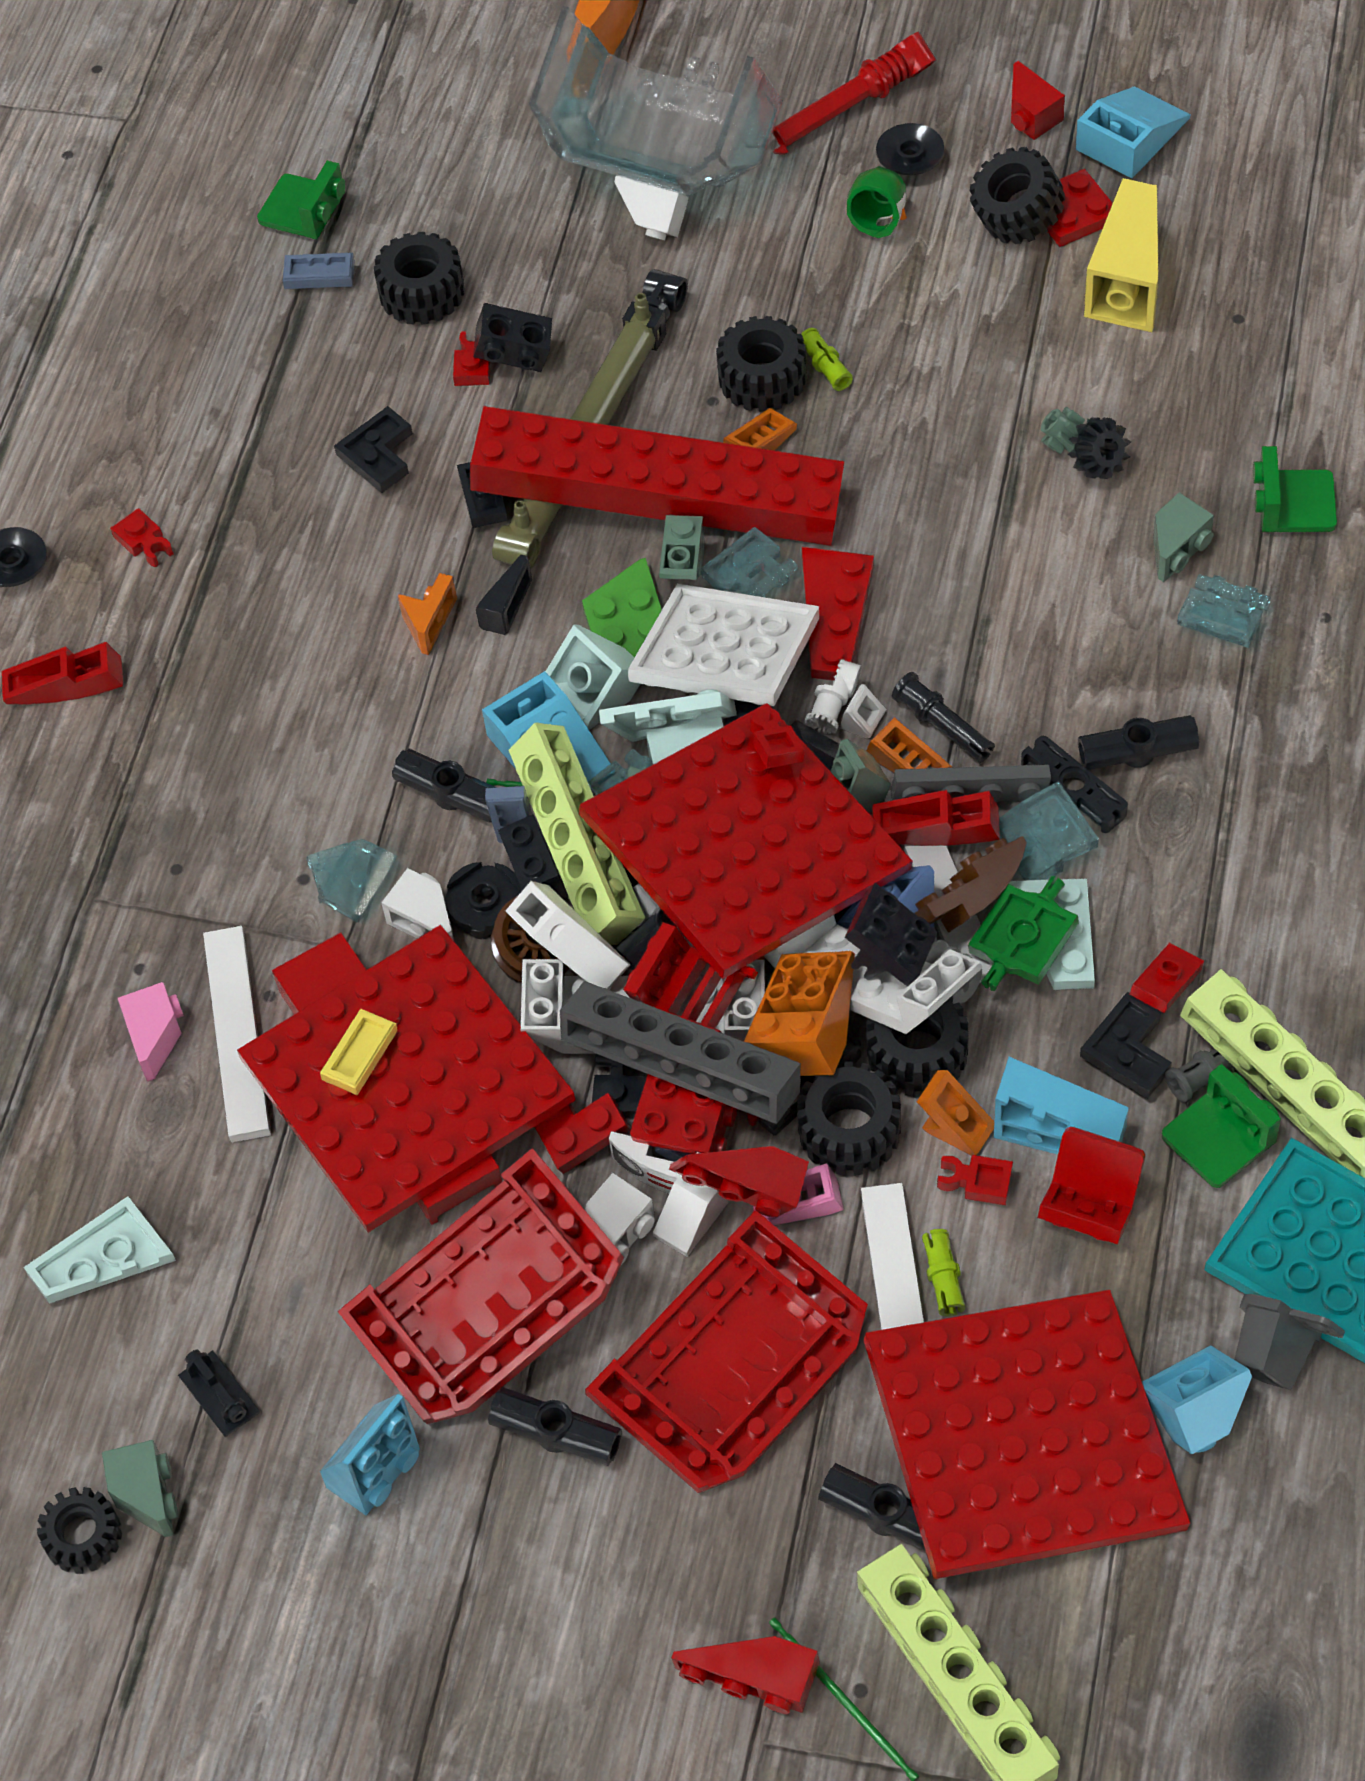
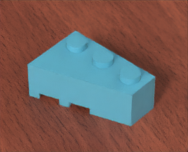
(1038, 1107)

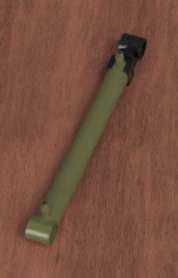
(642, 331)

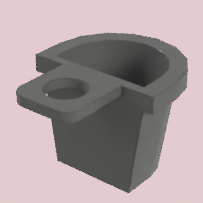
(1278, 1339)

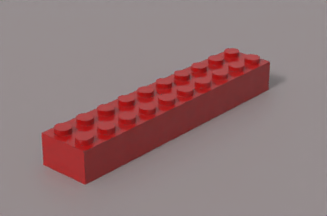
(655, 475)

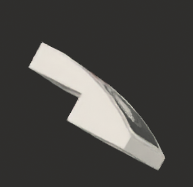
(640, 1163)

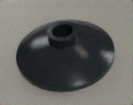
(910, 149)
(21, 556)

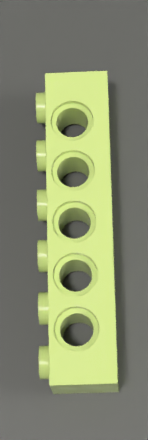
(586, 865)
(1266, 1069)
(901, 1573)

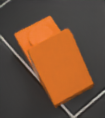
(427, 616)
(954, 1114)

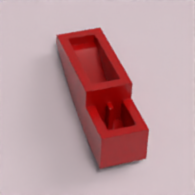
(63, 676)
(940, 819)

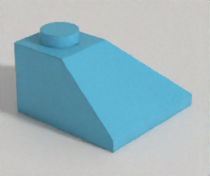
(1198, 1398)

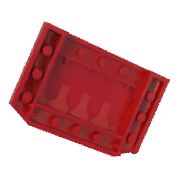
(486, 1293)
(733, 1357)

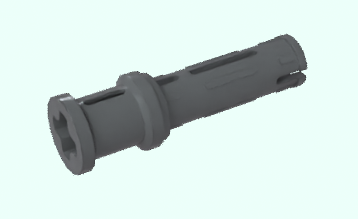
(1196, 1073)

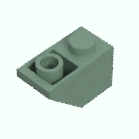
(1179, 533)
(682, 547)
(860, 774)
(138, 1485)

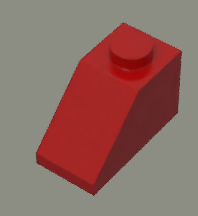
(1034, 102)

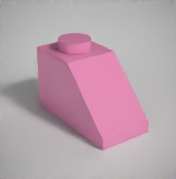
(152, 1025)

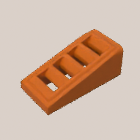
(760, 435)
(905, 739)

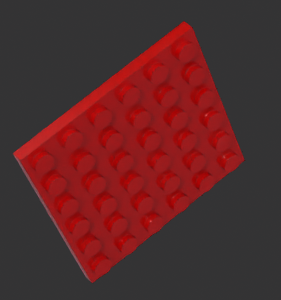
(743, 848)
(438, 1099)
(1024, 1433)

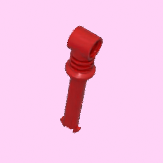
(873, 80)

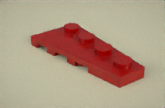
(840, 588)

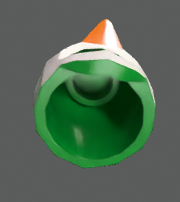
(876, 197)

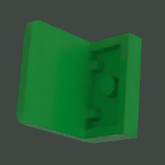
(302, 203)
(1293, 497)
(1223, 1128)

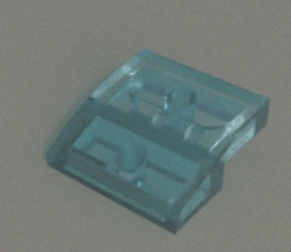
(1052, 831)

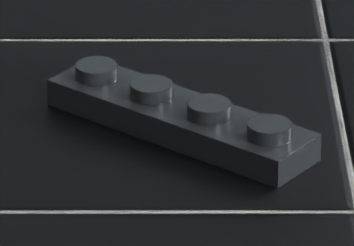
(1003, 782)

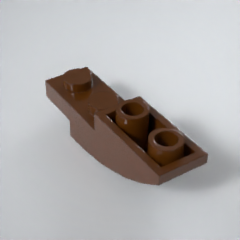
(975, 885)

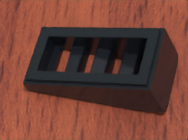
(504, 599)

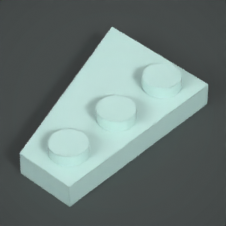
(636, 719)
(1074, 963)
(100, 1253)

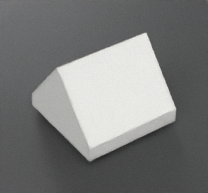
(862, 713)

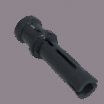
(931, 707)

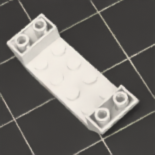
(547, 991)
(884, 996)

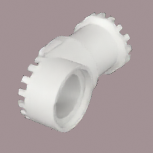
(832, 698)

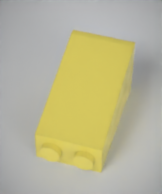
(1125, 261)

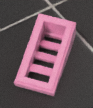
(817, 1204)

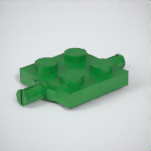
(1023, 934)

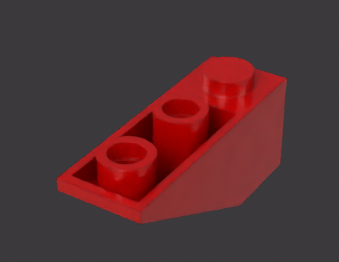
(757, 1176)
(760, 1667)

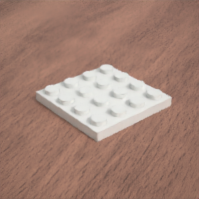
(724, 644)

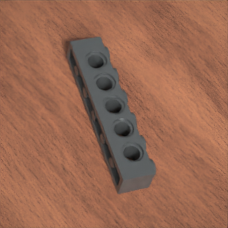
(680, 1051)

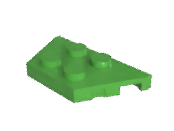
(624, 607)

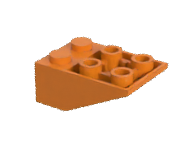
(806, 1010)

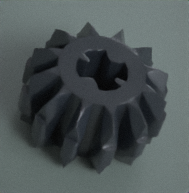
(1099, 448)

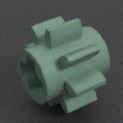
(1059, 428)

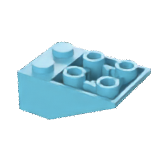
(1127, 129)
(542, 702)
(373, 1456)

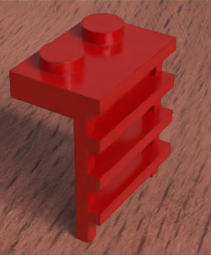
(670, 972)

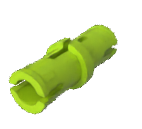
(826, 360)
(943, 1272)

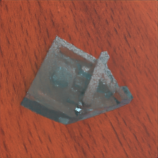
(350, 875)

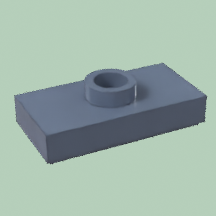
(318, 270)
(507, 806)

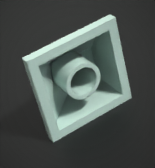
(592, 673)

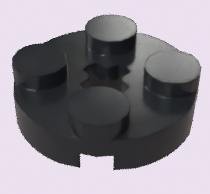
(463, 892)

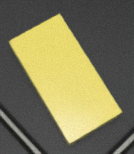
(358, 1051)

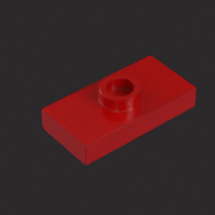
(1166, 977)

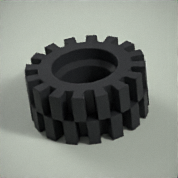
(65, 1511)

